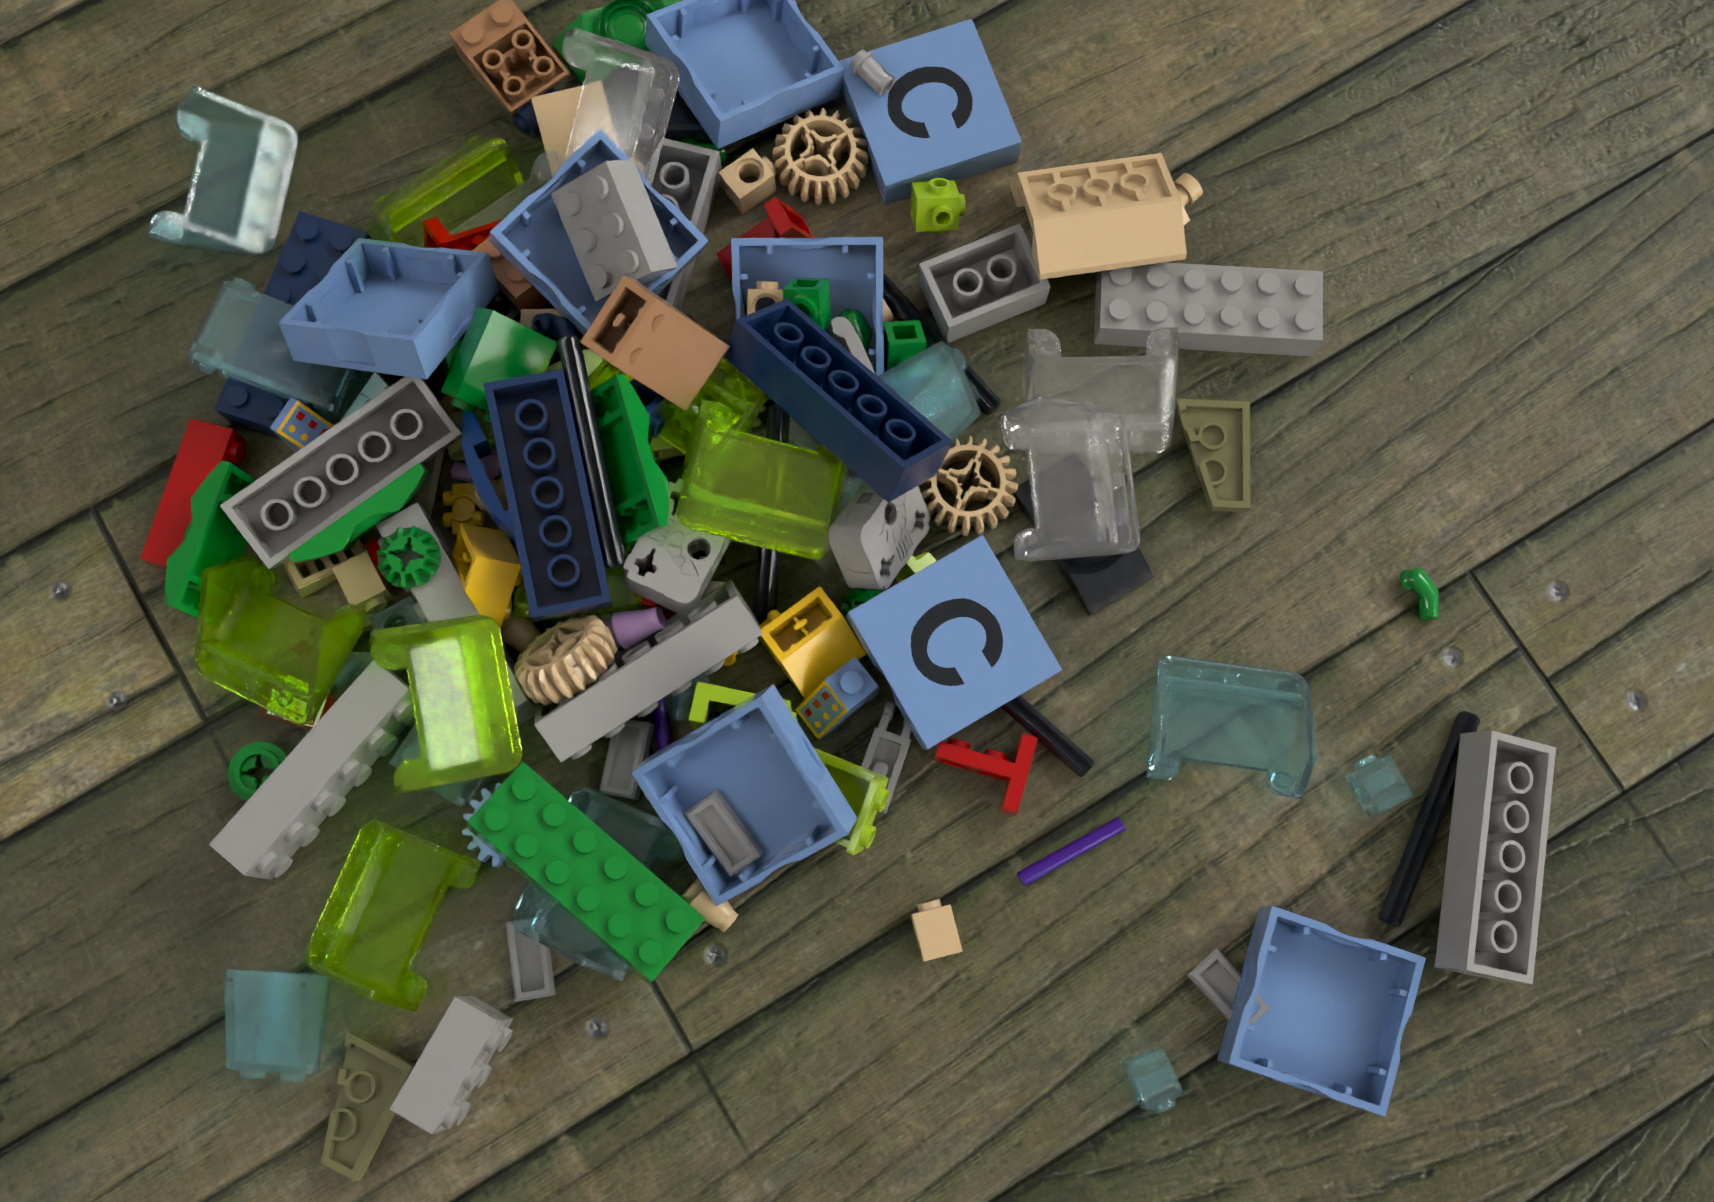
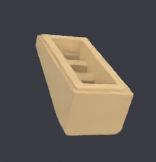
(318, 579)

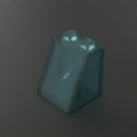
(937, 388)
(275, 1022)

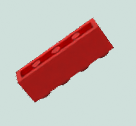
(199, 453)

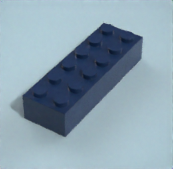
(303, 264)
(837, 399)
(547, 495)

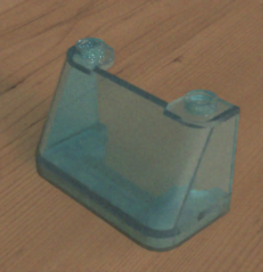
(248, 345)

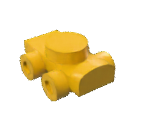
(463, 507)

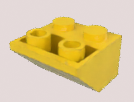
(487, 569)
(811, 641)

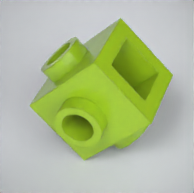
(936, 206)

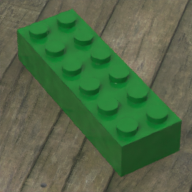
(585, 872)

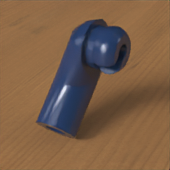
(552, 326)

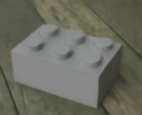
(613, 227)
(982, 283)
(453, 1064)

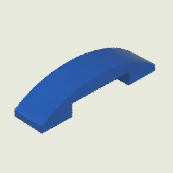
(476, 447)

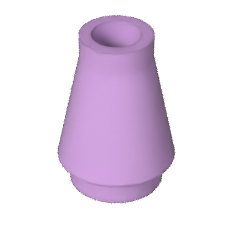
(635, 625)

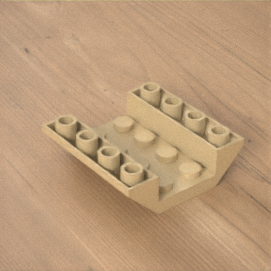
(1101, 215)

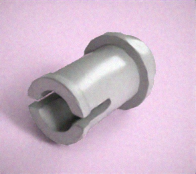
(871, 72)

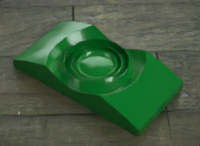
(618, 21)
(634, 476)
(364, 517)
(207, 539)

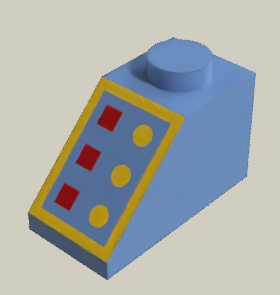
(299, 425)
(837, 698)

